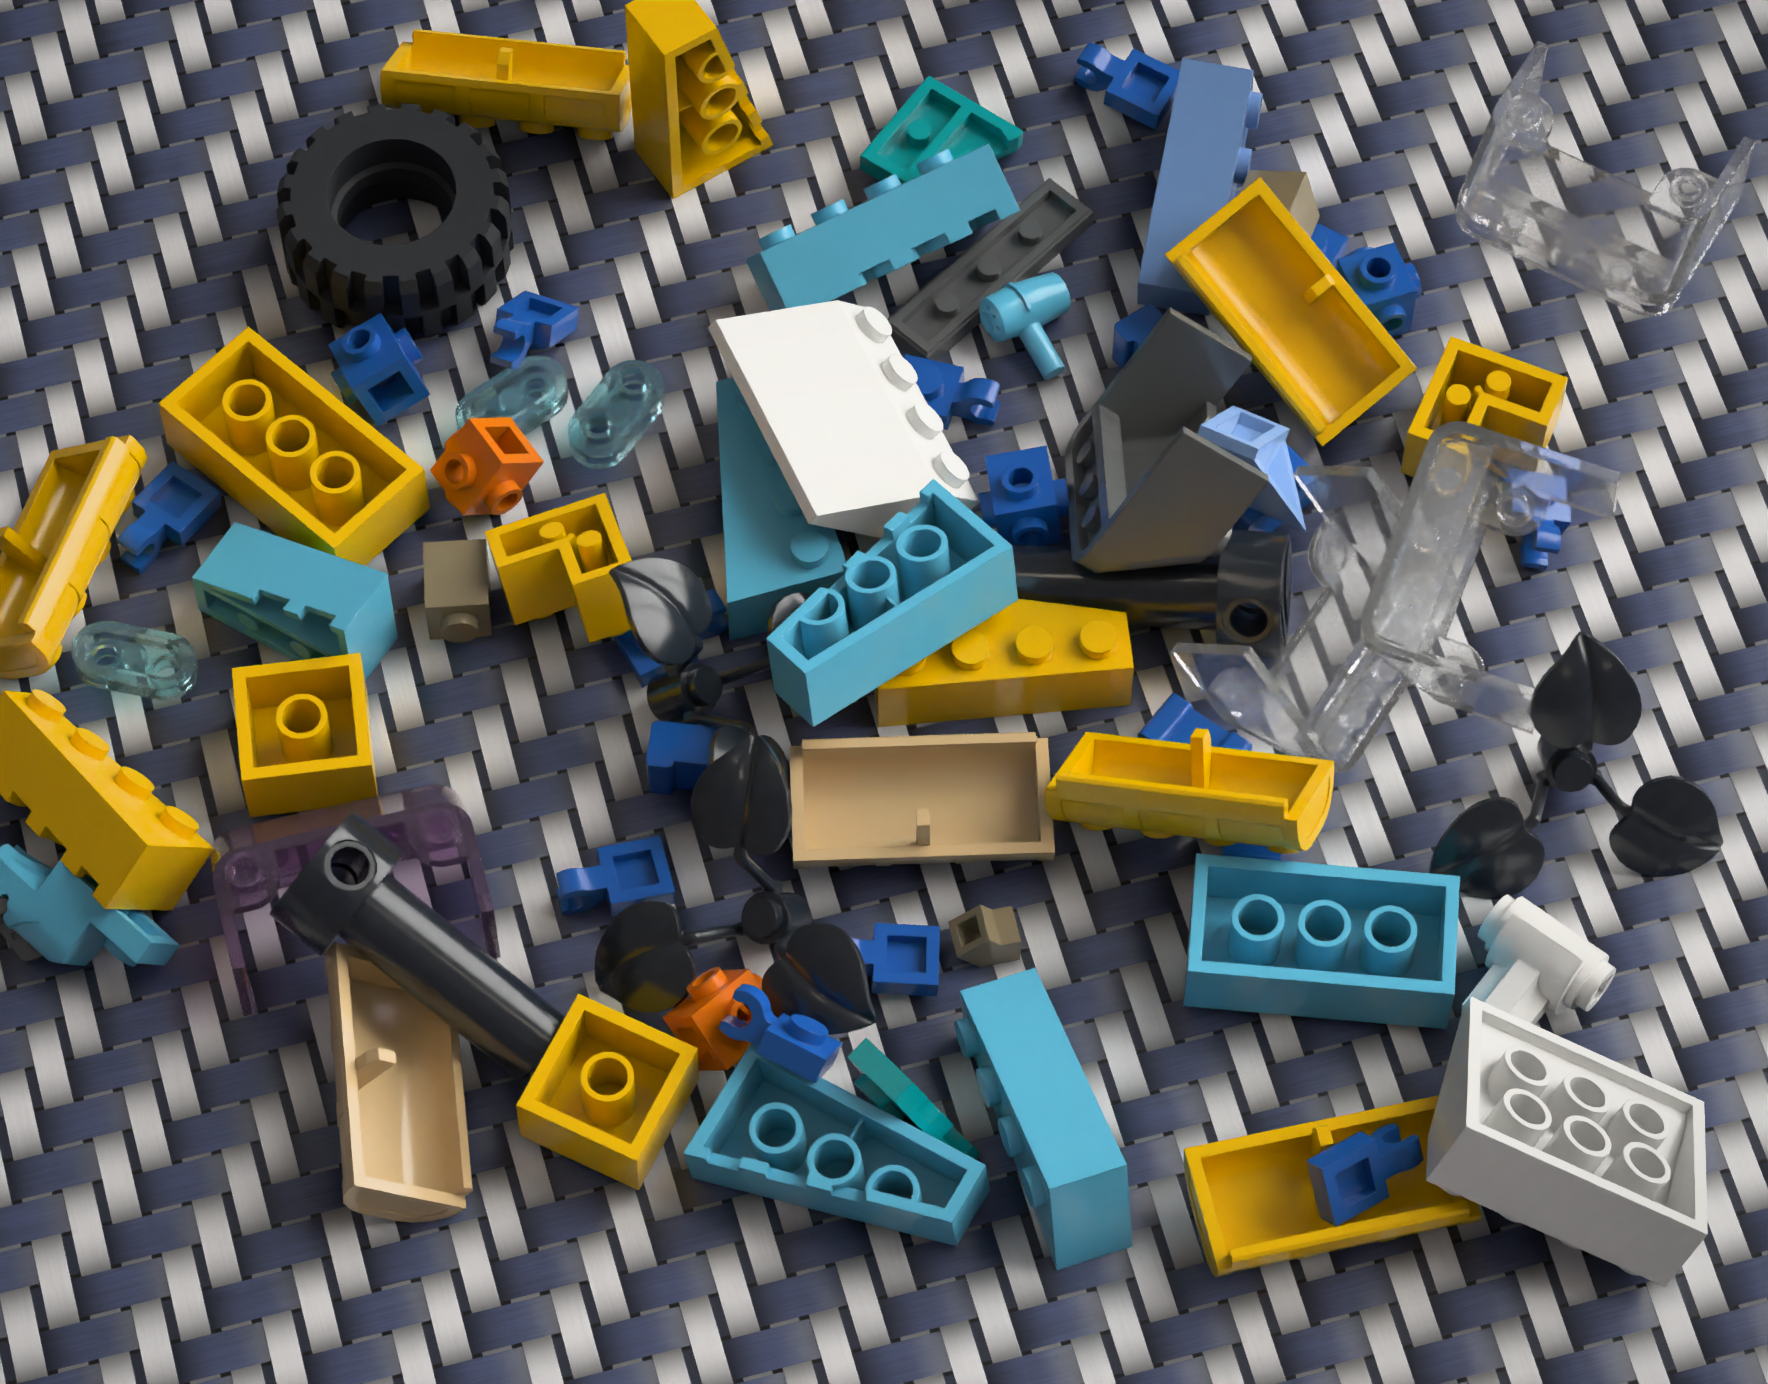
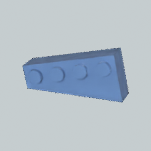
(1197, 171)

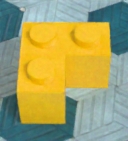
(1487, 392)
(563, 563)

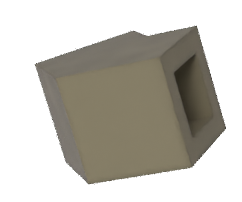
(986, 936)

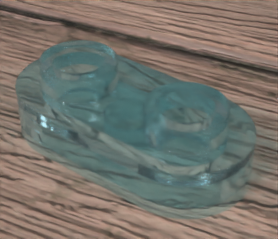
(509, 395)
(621, 410)
(139, 659)

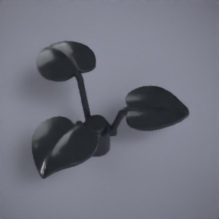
(666, 614)
(1576, 703)
(820, 971)

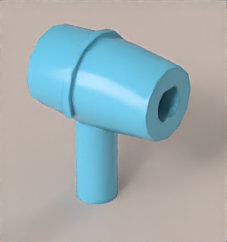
(1021, 312)

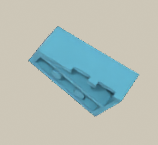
(296, 597)

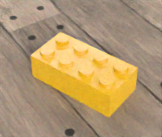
(293, 452)

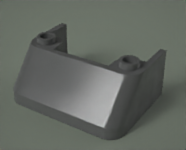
(1140, 473)

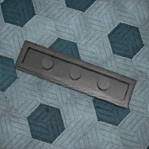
(1006, 253)

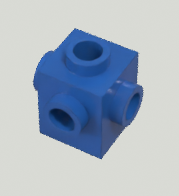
(1383, 284)
(378, 369)
(1024, 497)

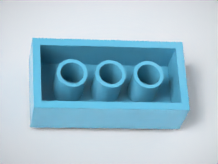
(1322, 941)

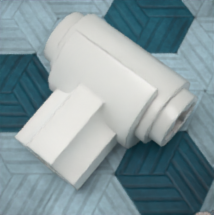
(1538, 963)

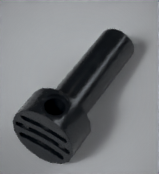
(1237, 593)
(353, 897)

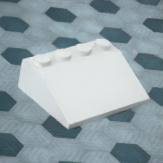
(840, 412)
(1570, 1144)

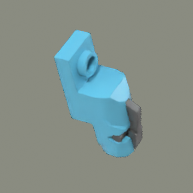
(57, 917)

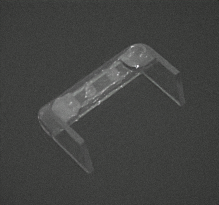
(1583, 220)
(1461, 488)
(1329, 686)

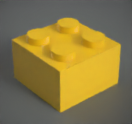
(304, 734)
(608, 1091)

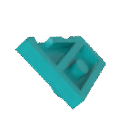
(930, 123)
(899, 1096)

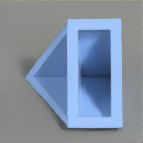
(1265, 448)

